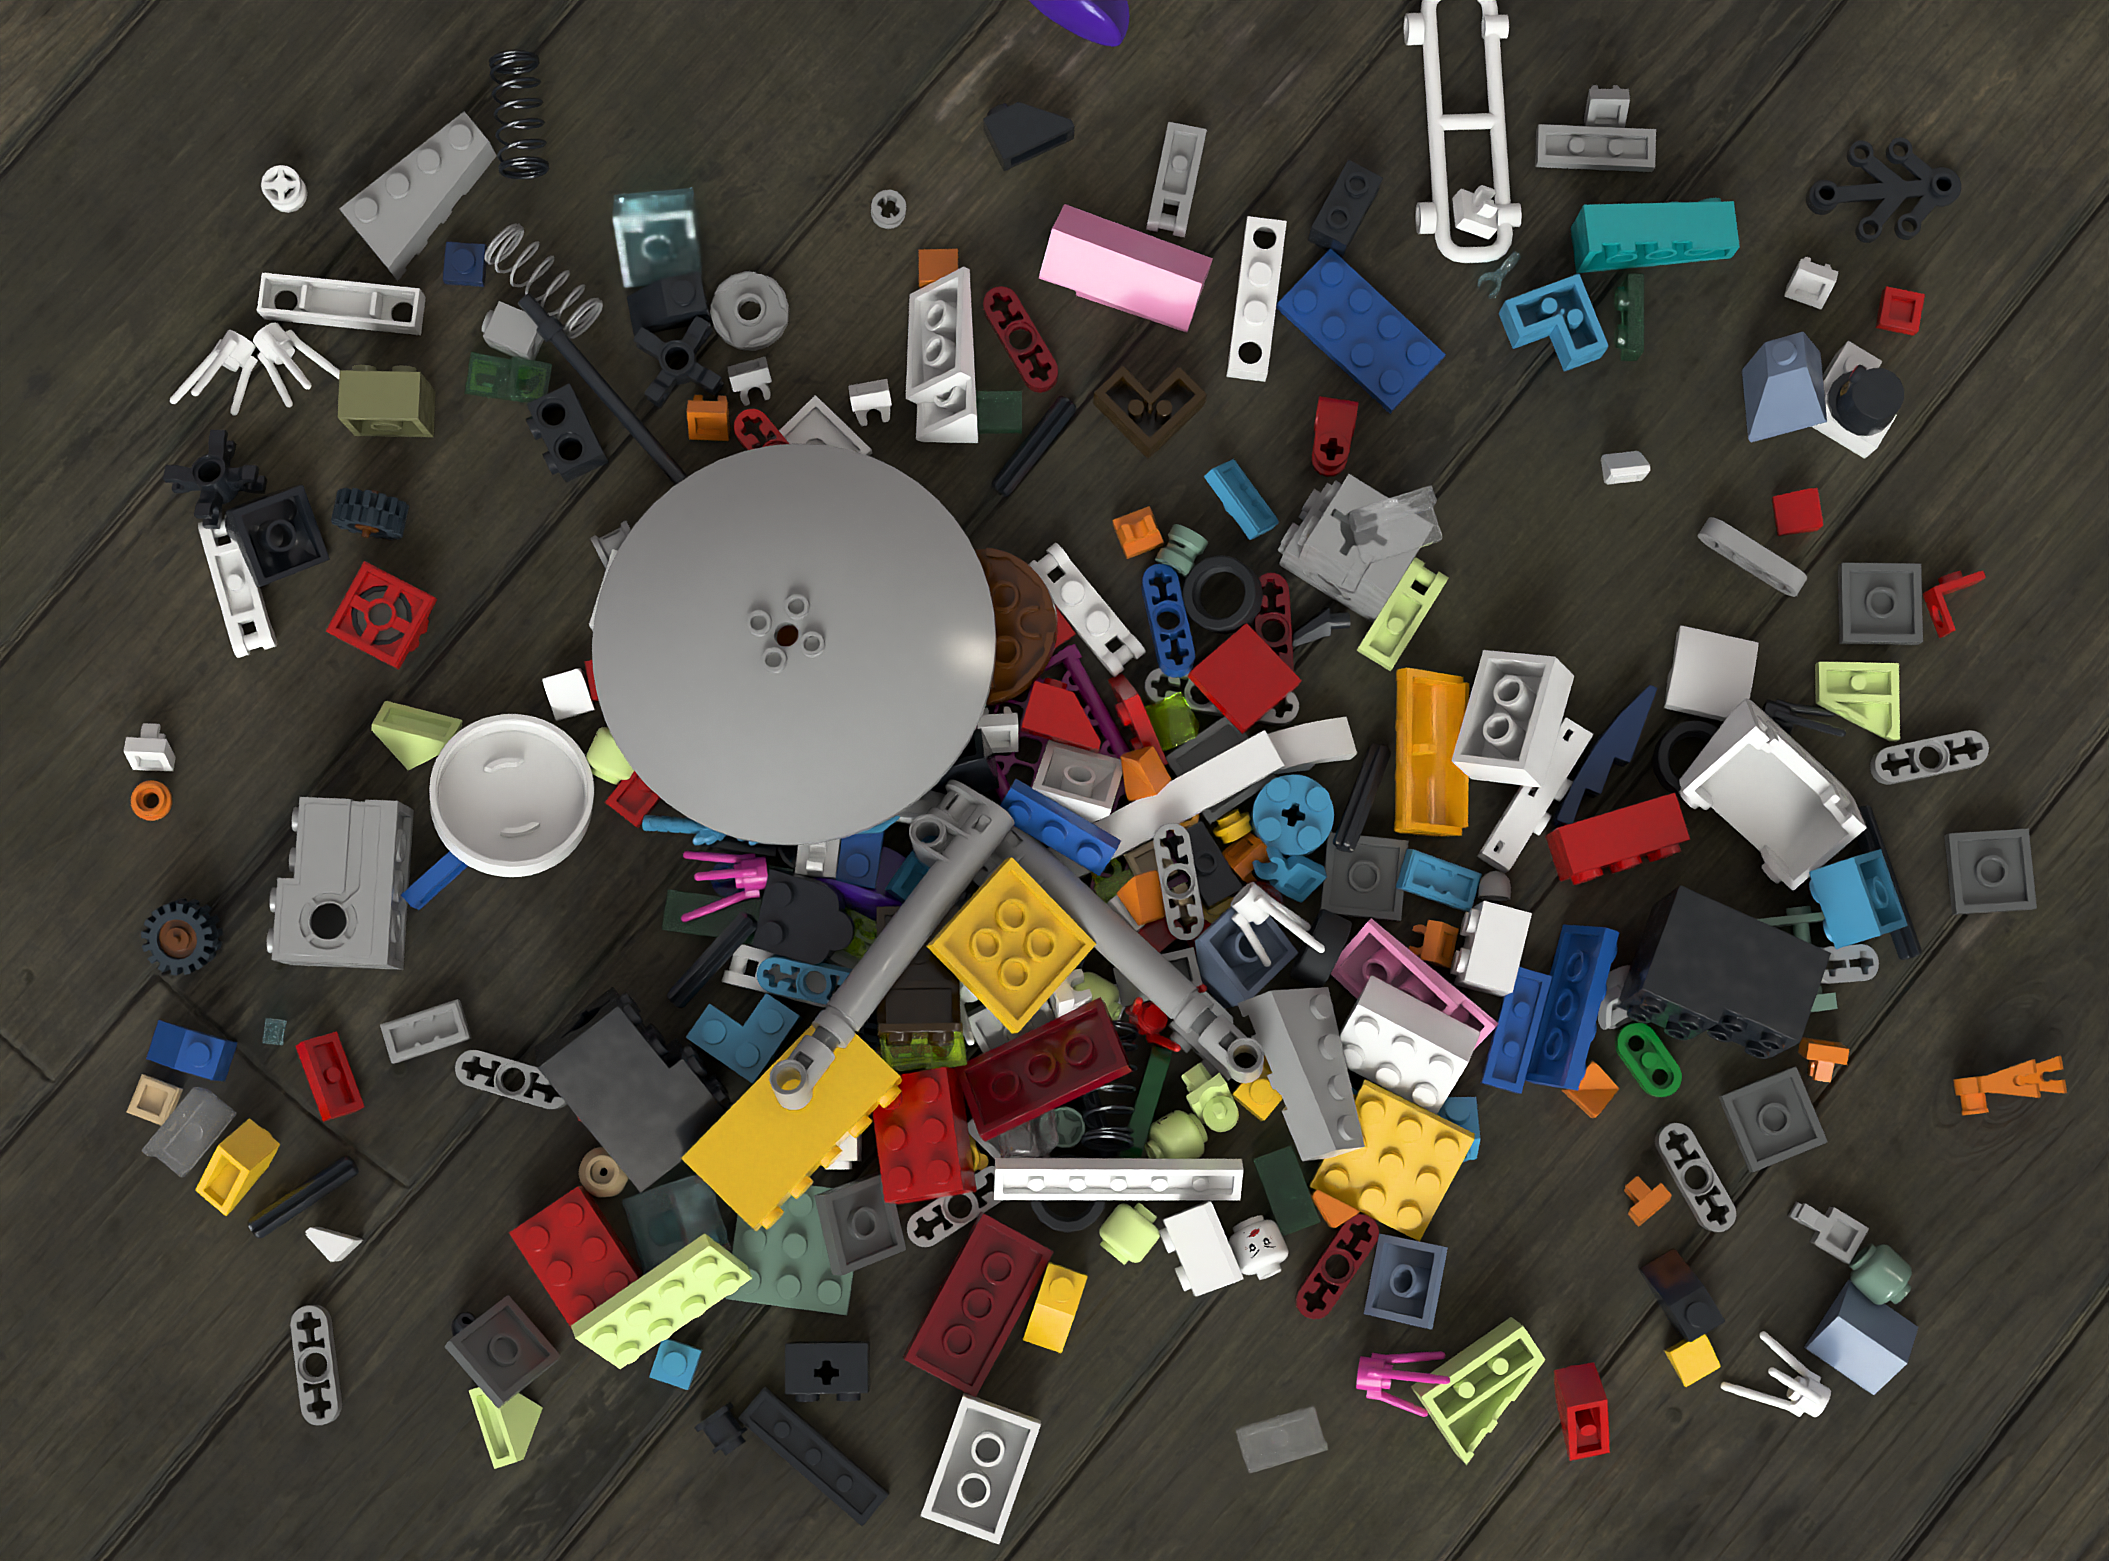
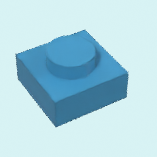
(676, 1363)

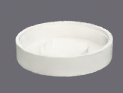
(511, 795)

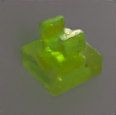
(1108, 887)

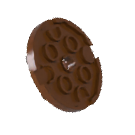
(1023, 621)

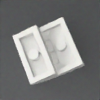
(1709, 673)

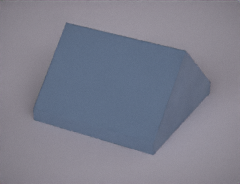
(1405, 1281)
(1863, 1339)

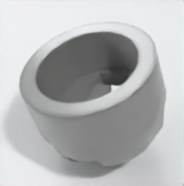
(1494, 887)

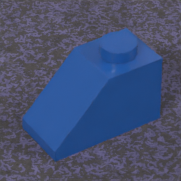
(191, 1051)

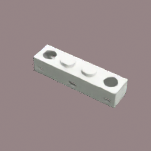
(1256, 298)
(341, 303)
(1527, 812)

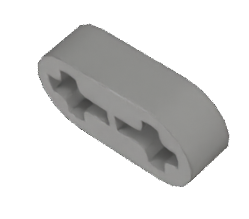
(1843, 972)

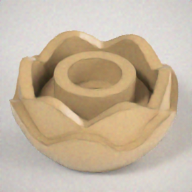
(594, 1182)

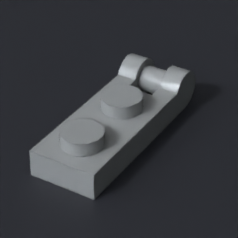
(1176, 177)

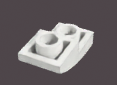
(1313, 743)

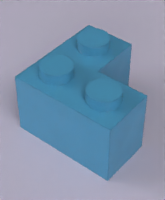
(1558, 312)
(749, 1047)

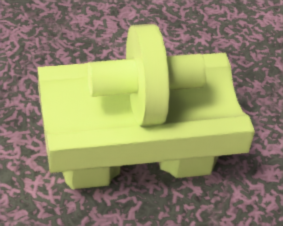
(1210, 1099)

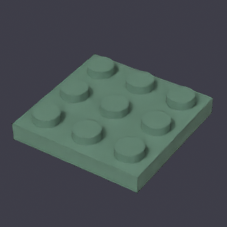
(791, 1261)

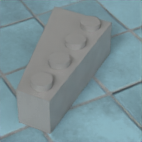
(418, 193)
(1307, 1069)

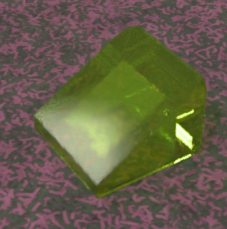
(1172, 721)

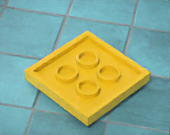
(1011, 945)
(1402, 1167)

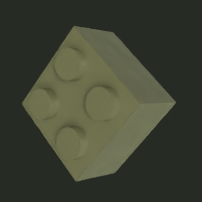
(386, 402)

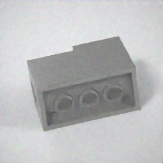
(1327, 555)
(345, 886)

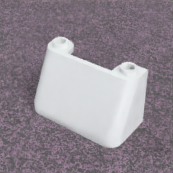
(1772, 795)

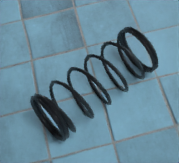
(541, 165)
(1108, 1132)

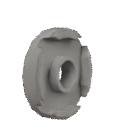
(753, 333)

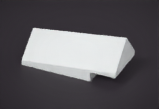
(942, 360)

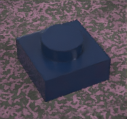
(464, 264)

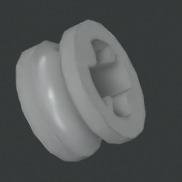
(876, 210)

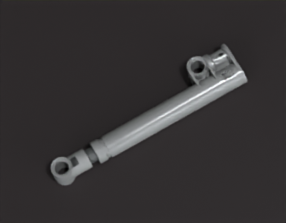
(967, 834)
(1129, 953)

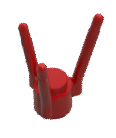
(1152, 1020)

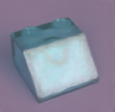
(656, 235)
(672, 1218)

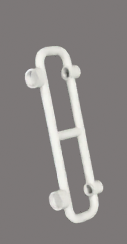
(1434, 216)

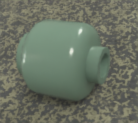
(1880, 1274)

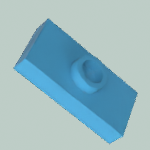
(1241, 499)
(1438, 880)

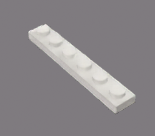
(1117, 1179)

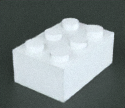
(1513, 718)
(1406, 1045)
(981, 1468)

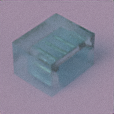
(274, 1031)

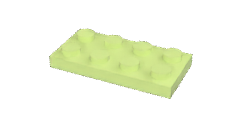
(661, 1301)

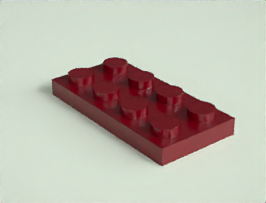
(1043, 1069)
(977, 1304)

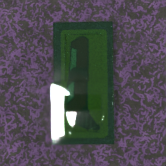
(506, 378)

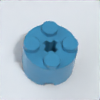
(1311, 804)

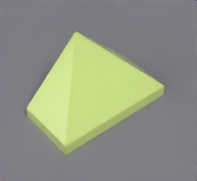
(413, 733)
(507, 1428)

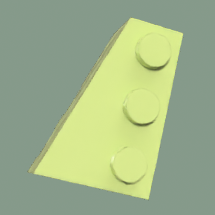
(1480, 1385)

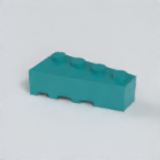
(1653, 234)

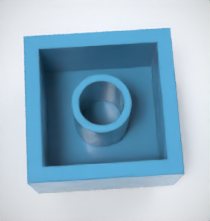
(1857, 899)

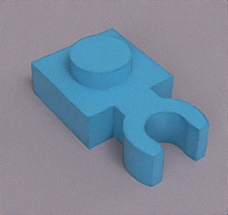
(1291, 876)

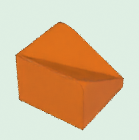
(1143, 773)
(1594, 1090)

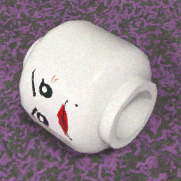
(1258, 1247)

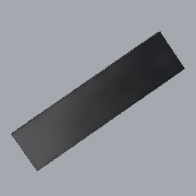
(813, 1456)

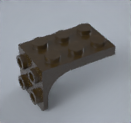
(923, 999)

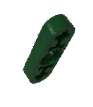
(1147, 1099)

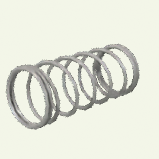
(518, 231)

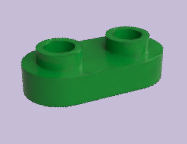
(1647, 1059)

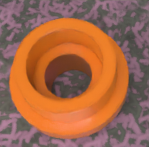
(139, 800)

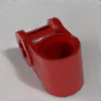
(1333, 430)

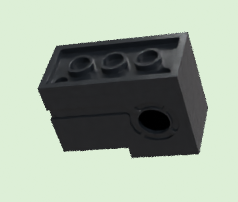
(1722, 974)
(631, 1089)

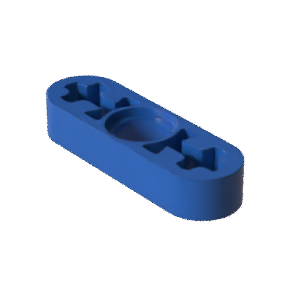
(1172, 592)

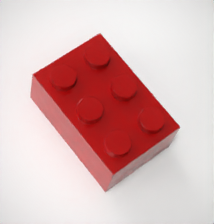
(1618, 839)
(925, 1139)
(576, 1254)

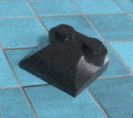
(276, 534)

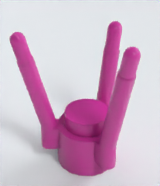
(748, 874)
(1377, 1374)

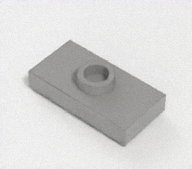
(425, 1031)

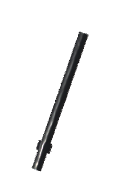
(551, 330)

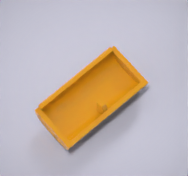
(1429, 786)

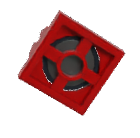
(382, 615)

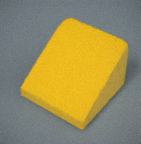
(1693, 1359)

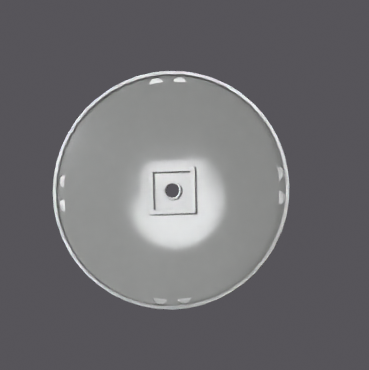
(811, 732)

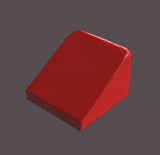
(1797, 512)

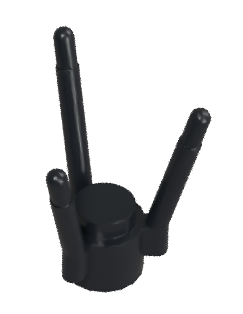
(1786, 716)

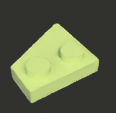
(1861, 694)

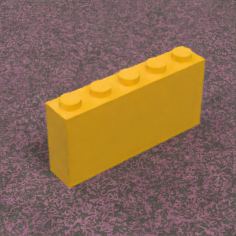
(768, 1153)

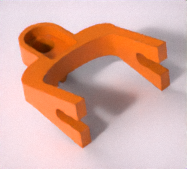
(2019, 1080)

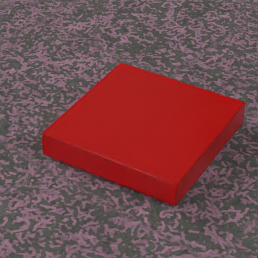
(1244, 678)

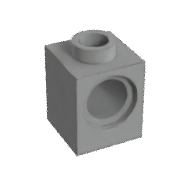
(512, 332)

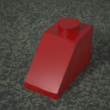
(1058, 717)
(1582, 1410)

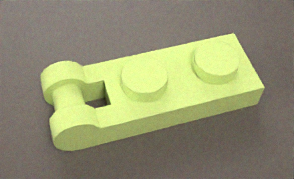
(1401, 615)

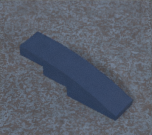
(1613, 746)

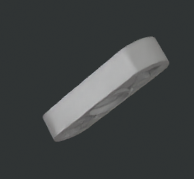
(1752, 556)
(1954, 741)
(1164, 853)
(481, 1081)
(1702, 1208)
(939, 1231)
(330, 1393)

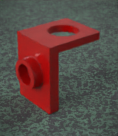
(1935, 600)

